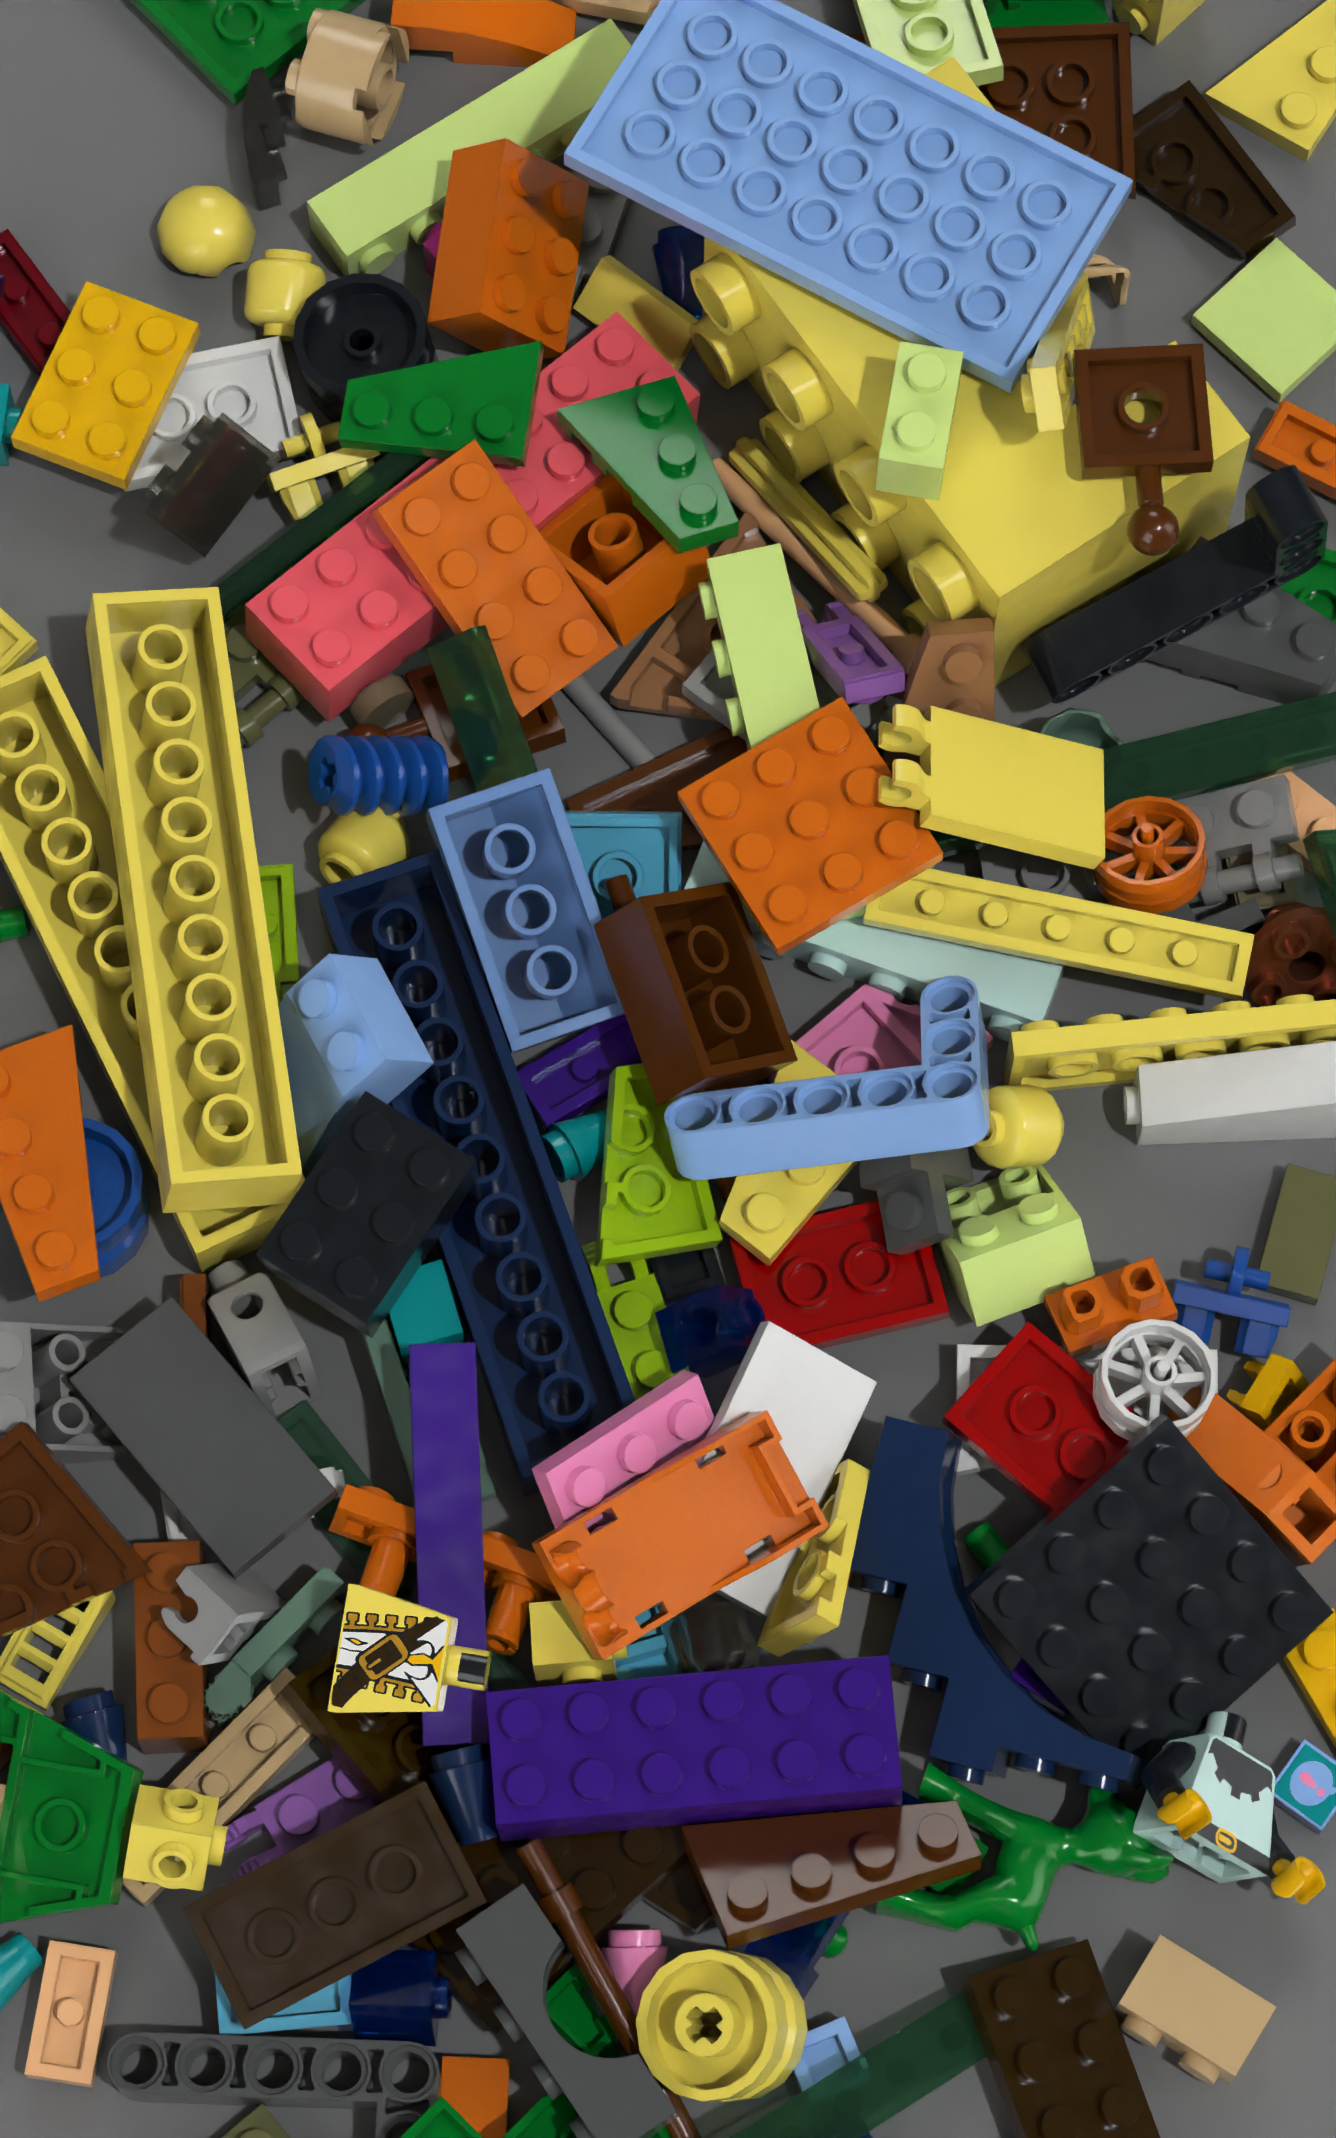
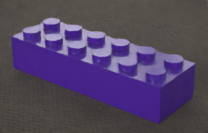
(694, 1748)

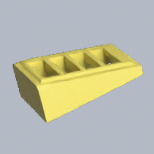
(73, 1647)

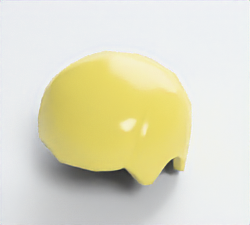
(205, 230)

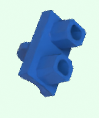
(1258, 1316)

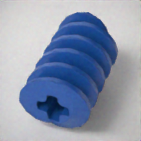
(378, 772)

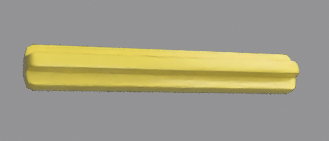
(808, 519)

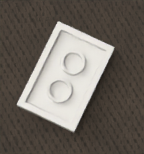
(241, 381)

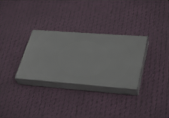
(203, 1437)

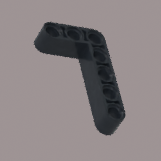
(1275, 544)

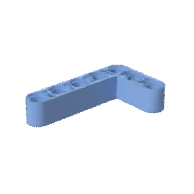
(851, 1114)

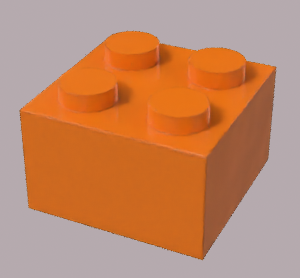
(622, 560)

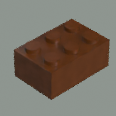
(695, 991)

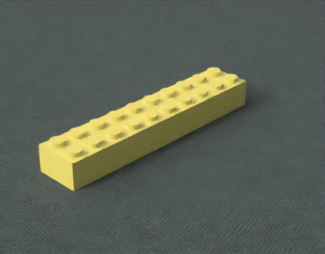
(66, 876)
(192, 901)

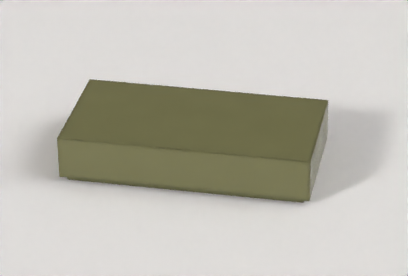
(1301, 1234)

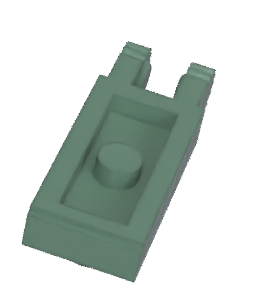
(273, 1648)

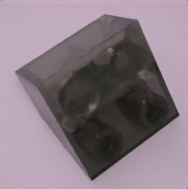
(210, 482)

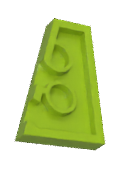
(643, 1197)

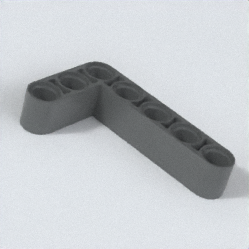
(305, 2088)

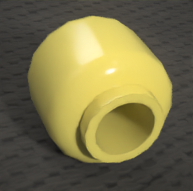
(278, 290)
(362, 844)
(1022, 1128)

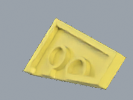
(1286, 87)
(818, 1579)

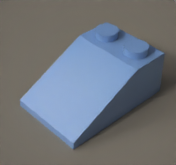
(343, 1039)

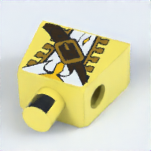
(399, 1656)

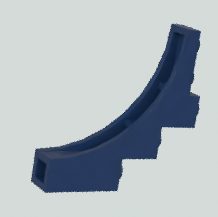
(985, 1712)

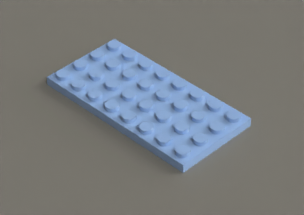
(851, 177)

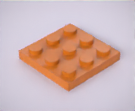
(805, 826)

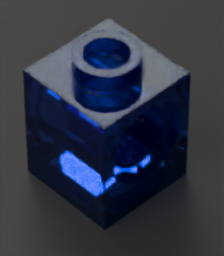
(691, 1324)

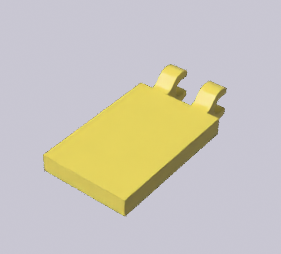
(997, 784)

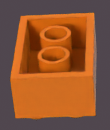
(508, 249)

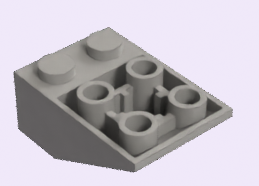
(38, 1391)

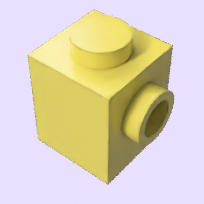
(560, 1651)

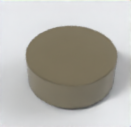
(382, 701)

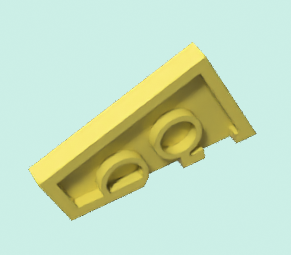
(773, 1206)

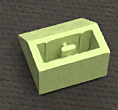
(1013, 1243)

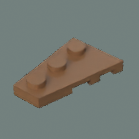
(952, 672)

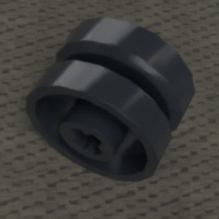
(356, 331)

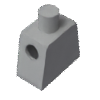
(262, 1338)

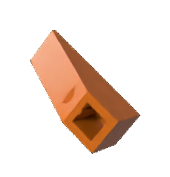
(1266, 1479)

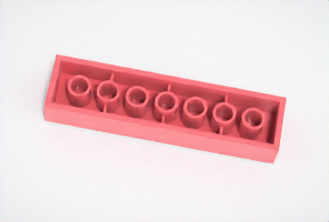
(354, 603)

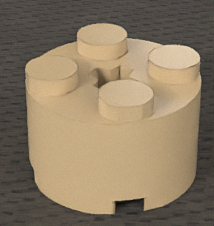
(348, 76)

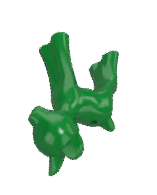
(1028, 1860)

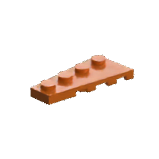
(47, 1164)

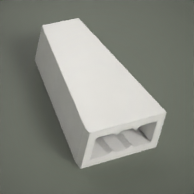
(1236, 1097)

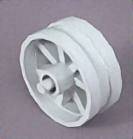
(1155, 1379)

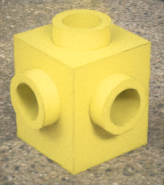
(174, 1838)

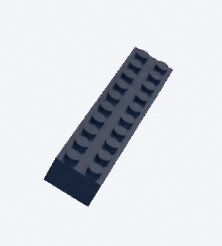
(511, 1238)

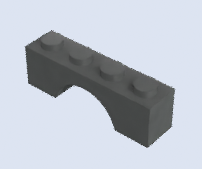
(517, 1952)

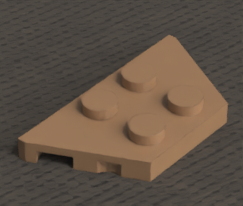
(681, 645)

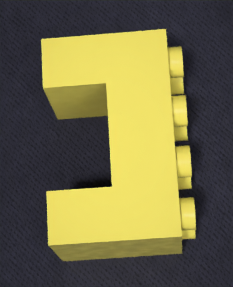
(1013, 516)

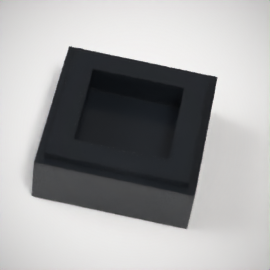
(686, 1274)

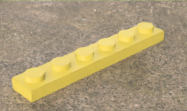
(1049, 377)
(1067, 932)

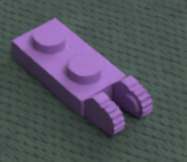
(850, 656)
(299, 1813)

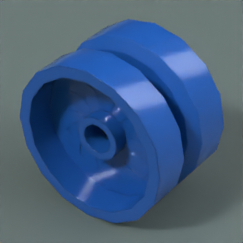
(117, 1196)

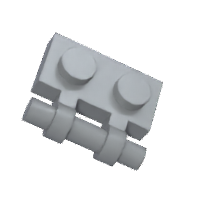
(1243, 821)

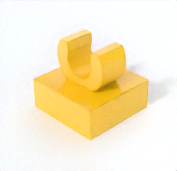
(1272, 1392)

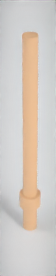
(878, 620)

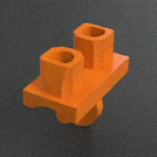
(1103, 1306)

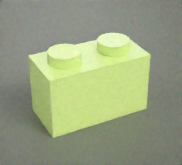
(919, 420)

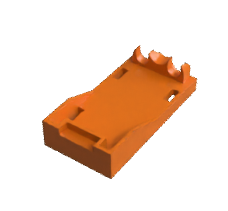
(679, 1534)

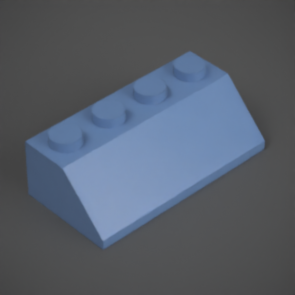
(527, 908)

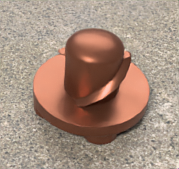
(1292, 956)

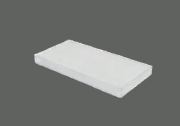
(816, 1413)

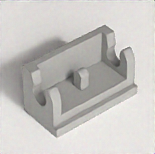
(227, 1614)

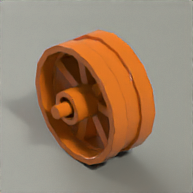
(1154, 828)

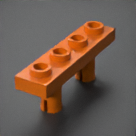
(389, 1528)

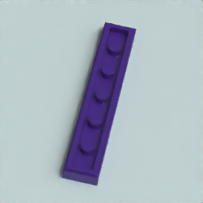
(449, 1519)

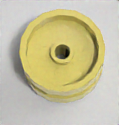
(683, 2024)

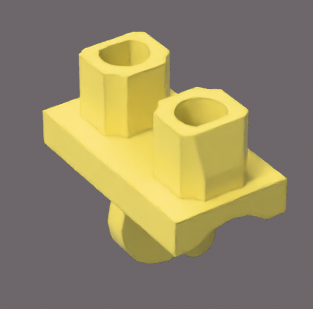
(297, 482)

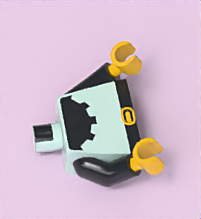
(1217, 1812)

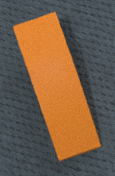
(487, 30)

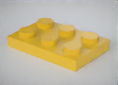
(106, 385)

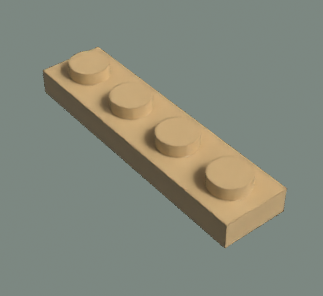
(241, 1761)

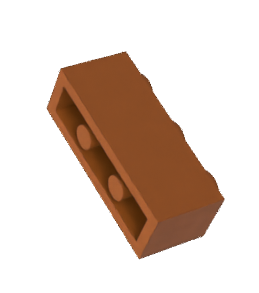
(168, 1682)

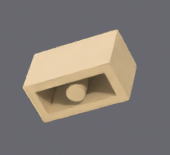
(1193, 2012)

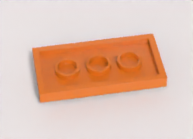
(494, 569)

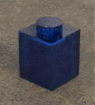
(400, 1998)

